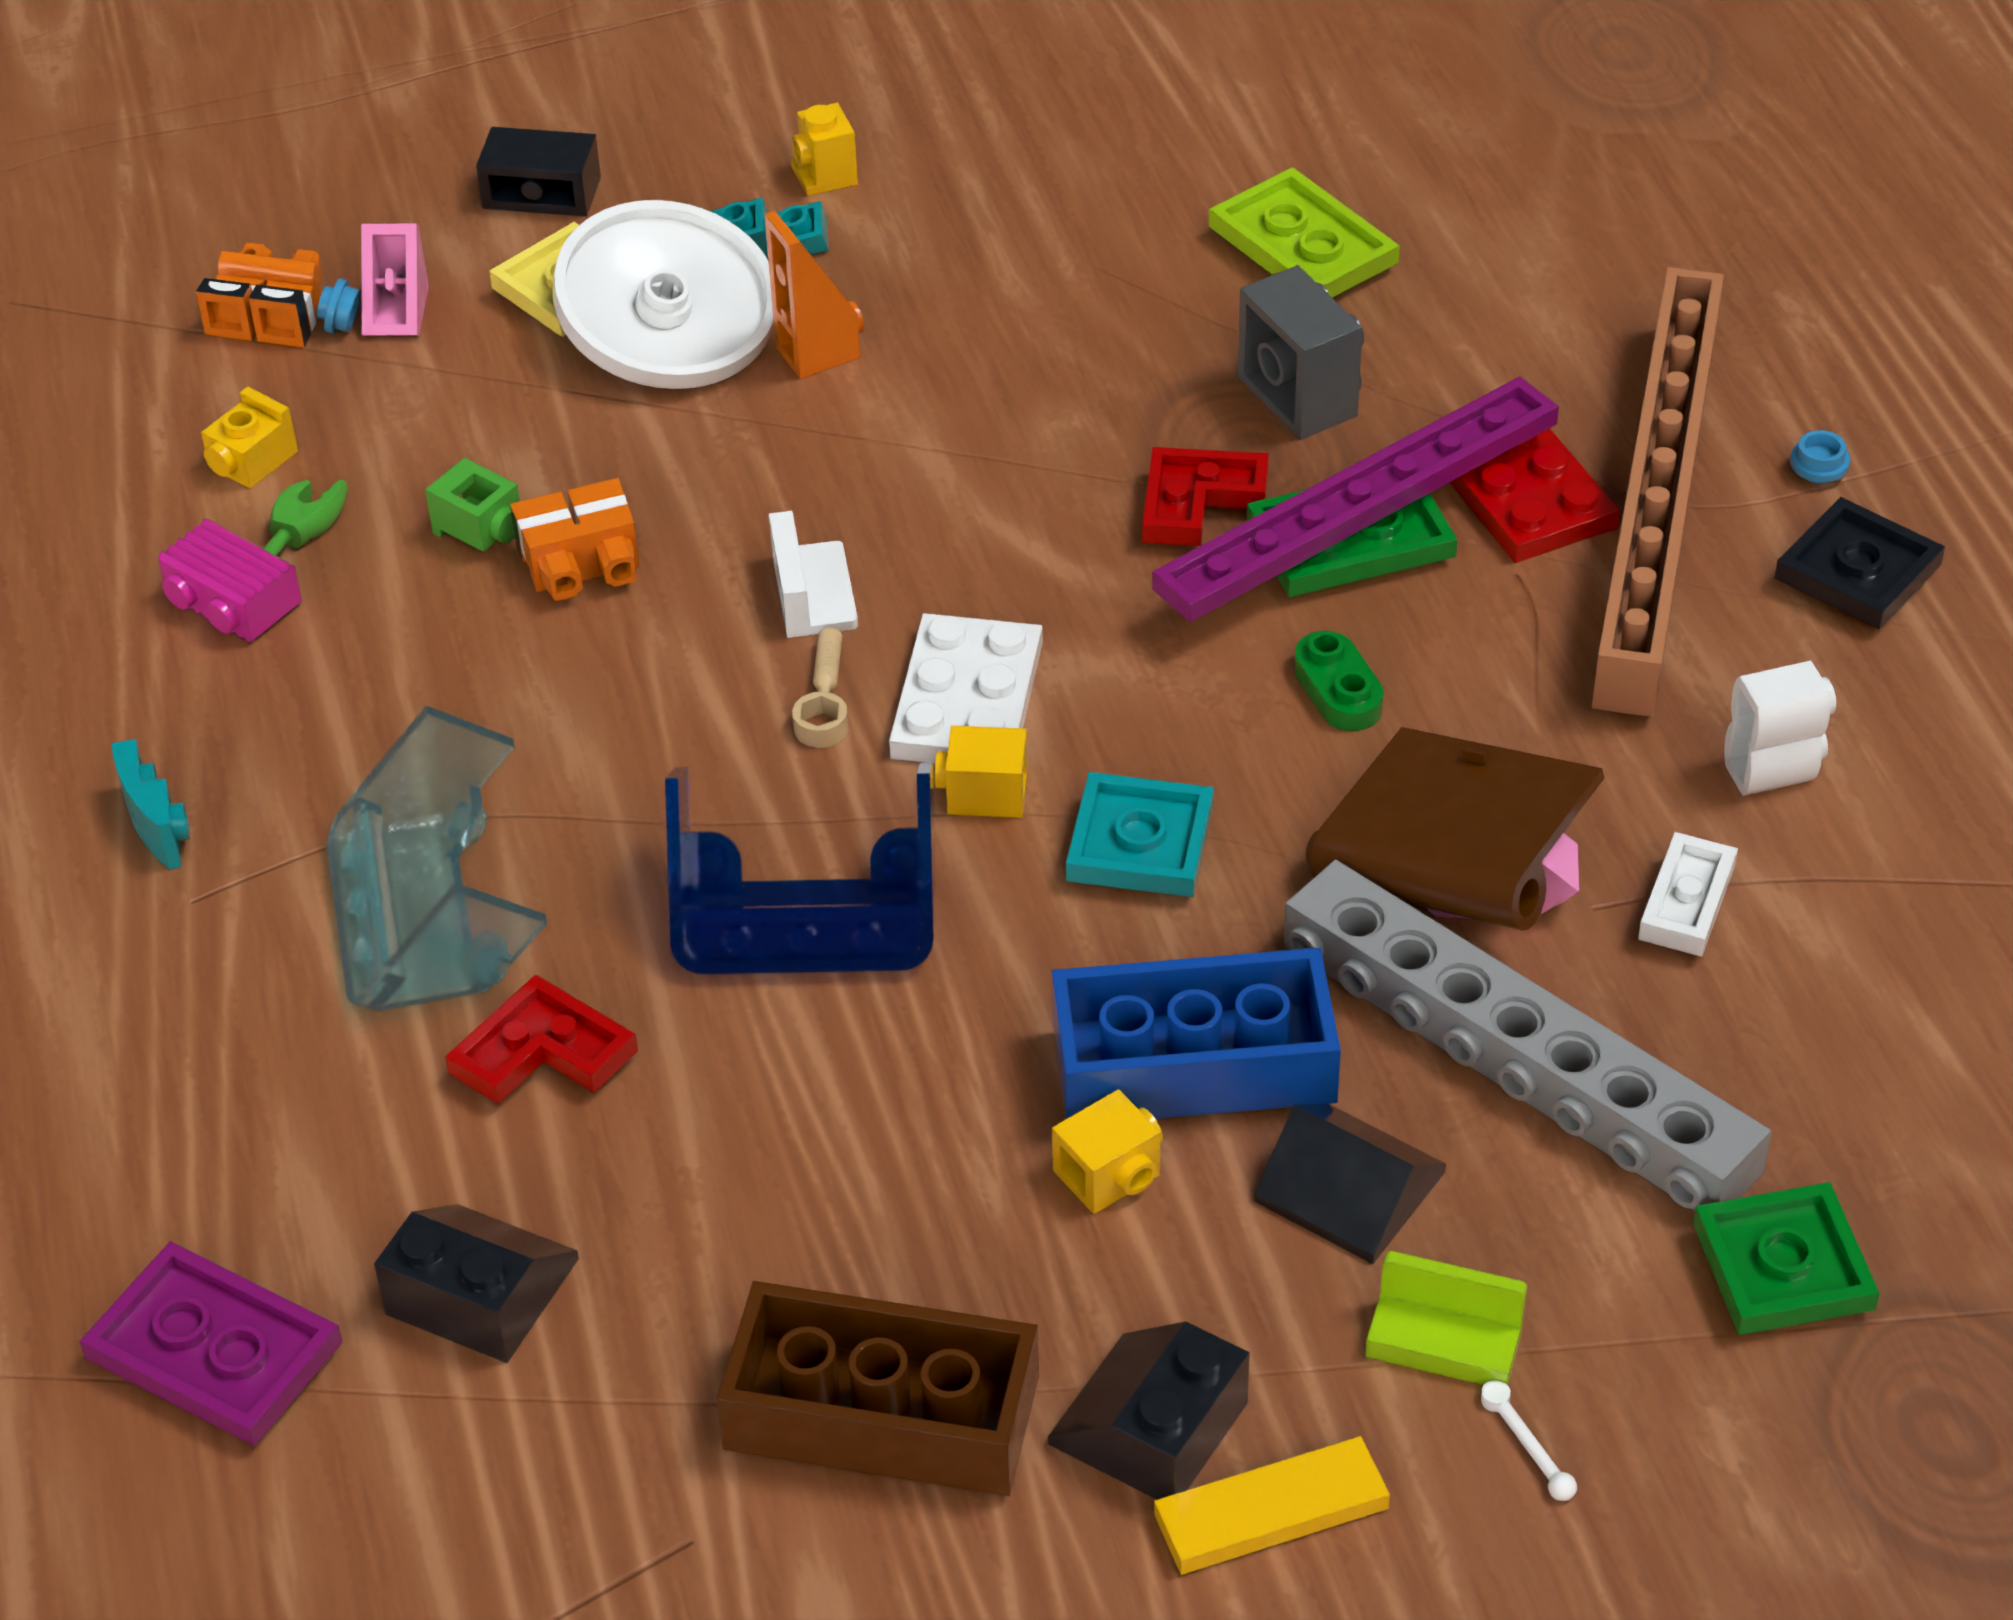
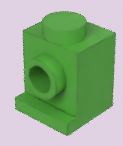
(481, 513)

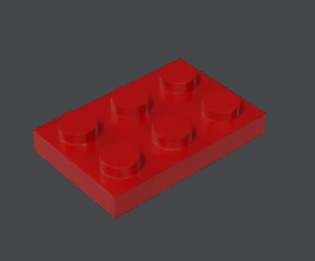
(1537, 498)

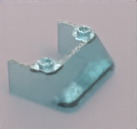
(397, 878)

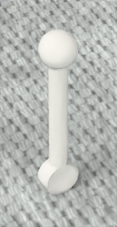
(1496, 1398)

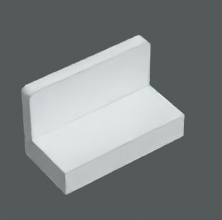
(810, 581)

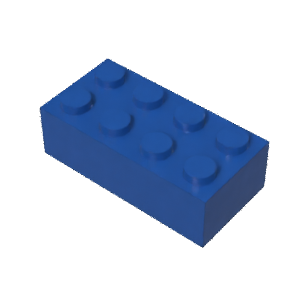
(1198, 1033)

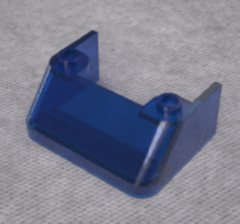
(799, 924)

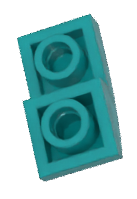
(805, 221)
(150, 804)

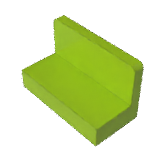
(1447, 1319)

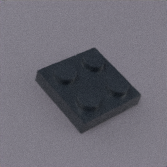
(1859, 562)

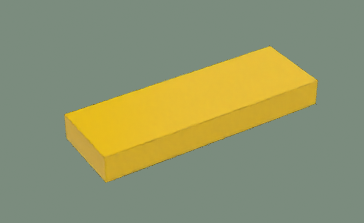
(1271, 1505)

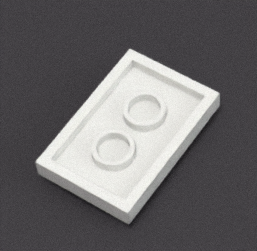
(963, 676)

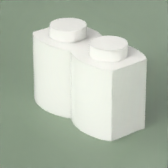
(1778, 727)

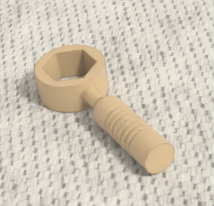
(823, 701)

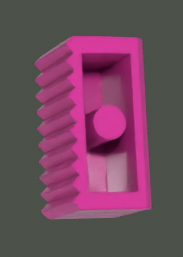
(228, 580)

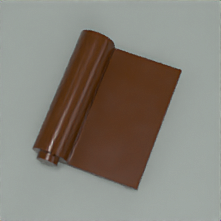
(1456, 825)

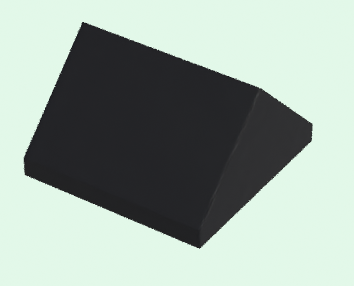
(1345, 1179)

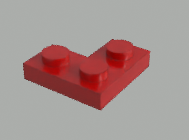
(1189, 481)
(540, 1027)

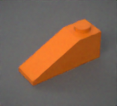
(810, 315)

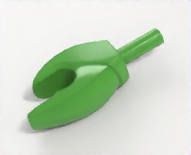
(298, 520)

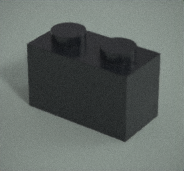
(538, 171)

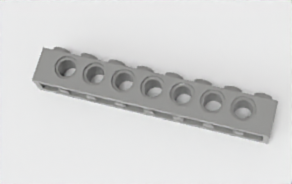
(1527, 1040)

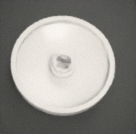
(664, 294)

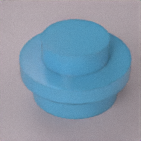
(338, 306)
(1820, 457)

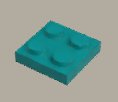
(1140, 834)

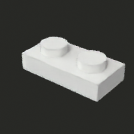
(1688, 894)

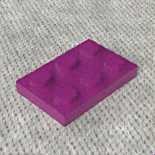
(211, 1342)

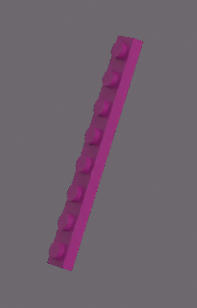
(1353, 499)

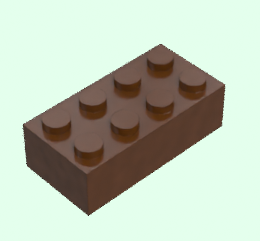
(879, 1387)

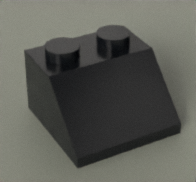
(470, 1277)
(1157, 1407)

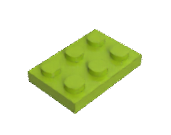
(1300, 224)

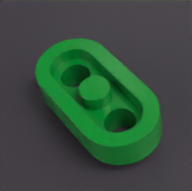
(1338, 681)

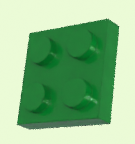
(1785, 1258)

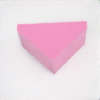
(392, 279)

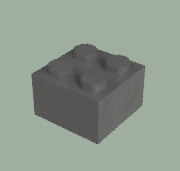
(1299, 351)

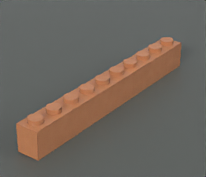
(1658, 495)

